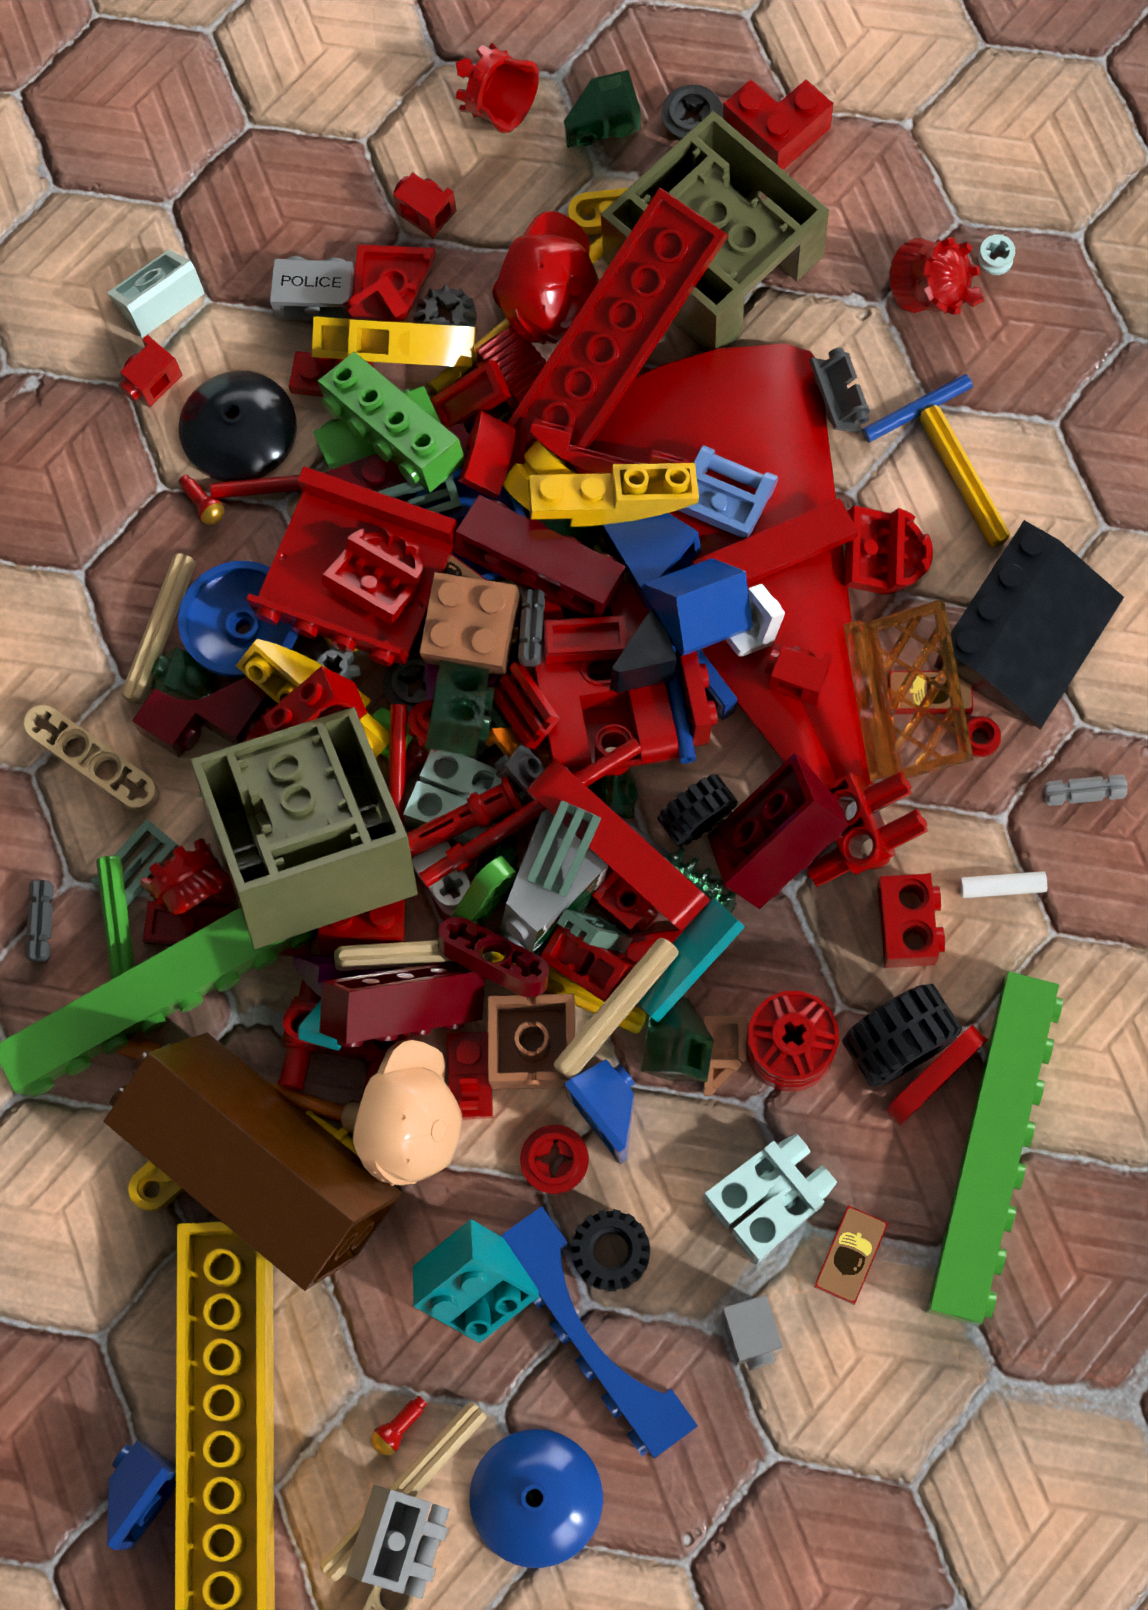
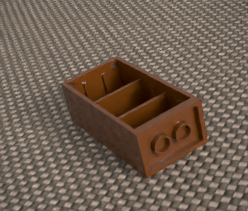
(251, 1157)

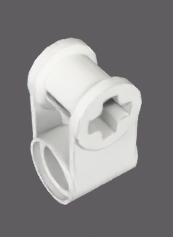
(439, 889)

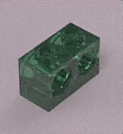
(458, 708)

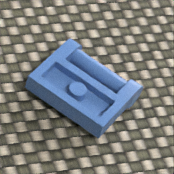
(726, 504)

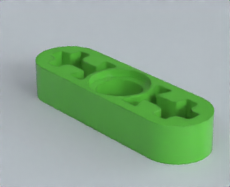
(486, 892)

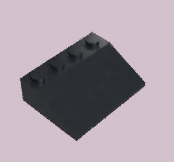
(1031, 625)

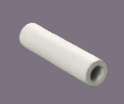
(1003, 884)

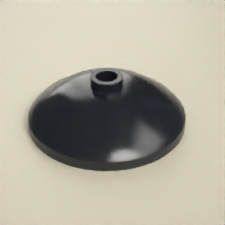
(238, 446)

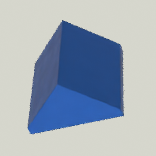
(701, 604)

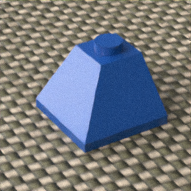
(606, 1104)
(137, 1493)

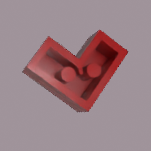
(779, 128)

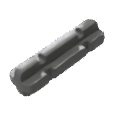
(531, 627)
(39, 920)

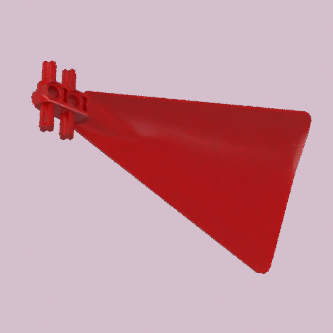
(771, 417)

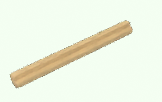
(414, 1478)

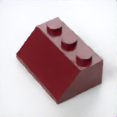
(776, 832)

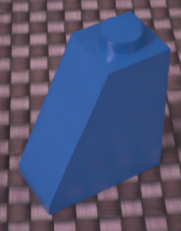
(651, 548)

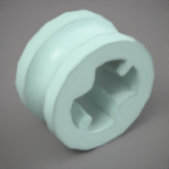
(992, 245)

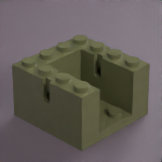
(724, 182)
(333, 822)

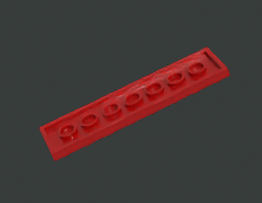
(619, 323)

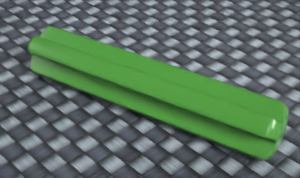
(115, 914)

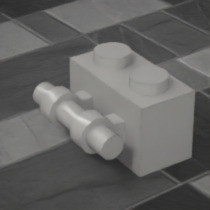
(390, 1539)

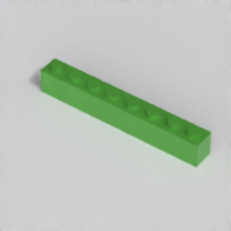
(136, 1003)
(993, 1150)

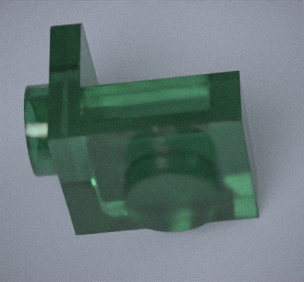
(181, 675)

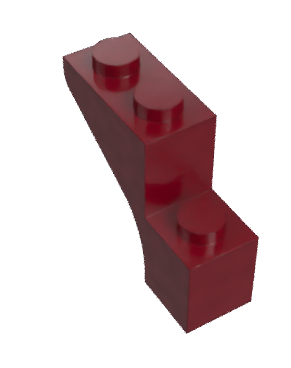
(227, 712)

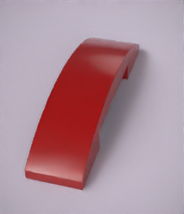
(558, 439)

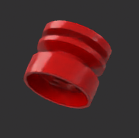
(789, 1065)

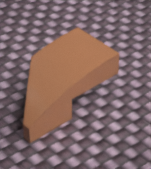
(728, 1048)

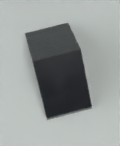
(646, 659)

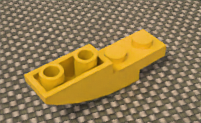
(394, 341)
(614, 497)
(282, 670)

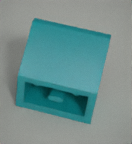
(472, 1282)

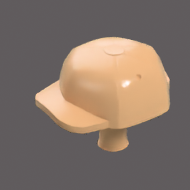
(406, 1116)

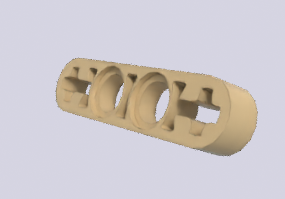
(89, 760)

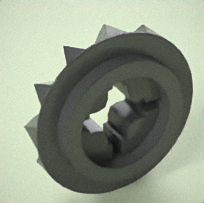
(694, 99)
(462, 315)
(396, 678)

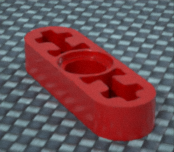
(936, 1075)

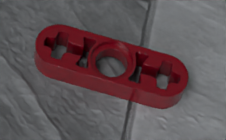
(525, 978)

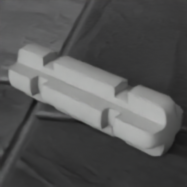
(1085, 790)

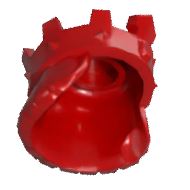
(498, 87)
(934, 276)
(189, 879)

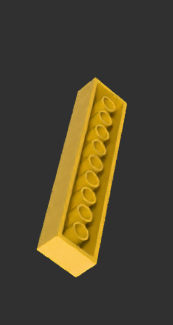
(224, 1422)

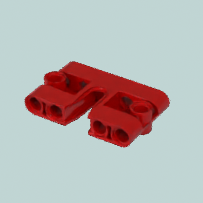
(594, 714)

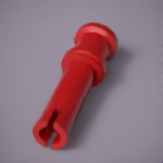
(479, 810)

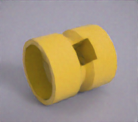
(538, 461)

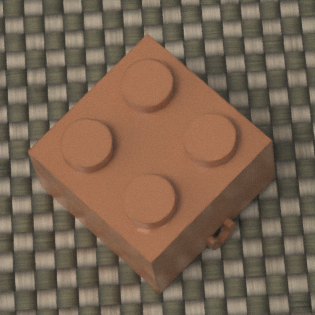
(470, 622)
(527, 1040)

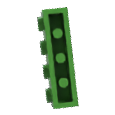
(391, 422)

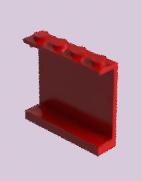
(313, 541)

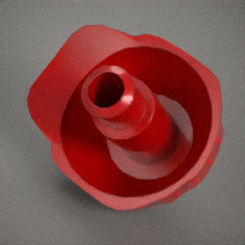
(546, 278)

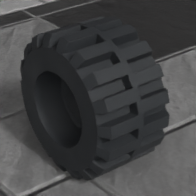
(901, 1034)

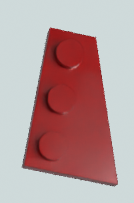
(403, 265)

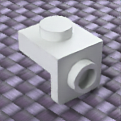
(766, 621)

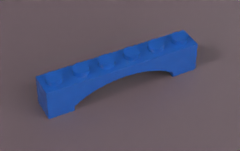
(656, 1417)

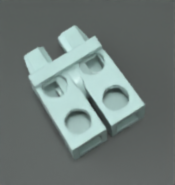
(445, 786)
(781, 1187)

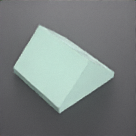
(157, 291)

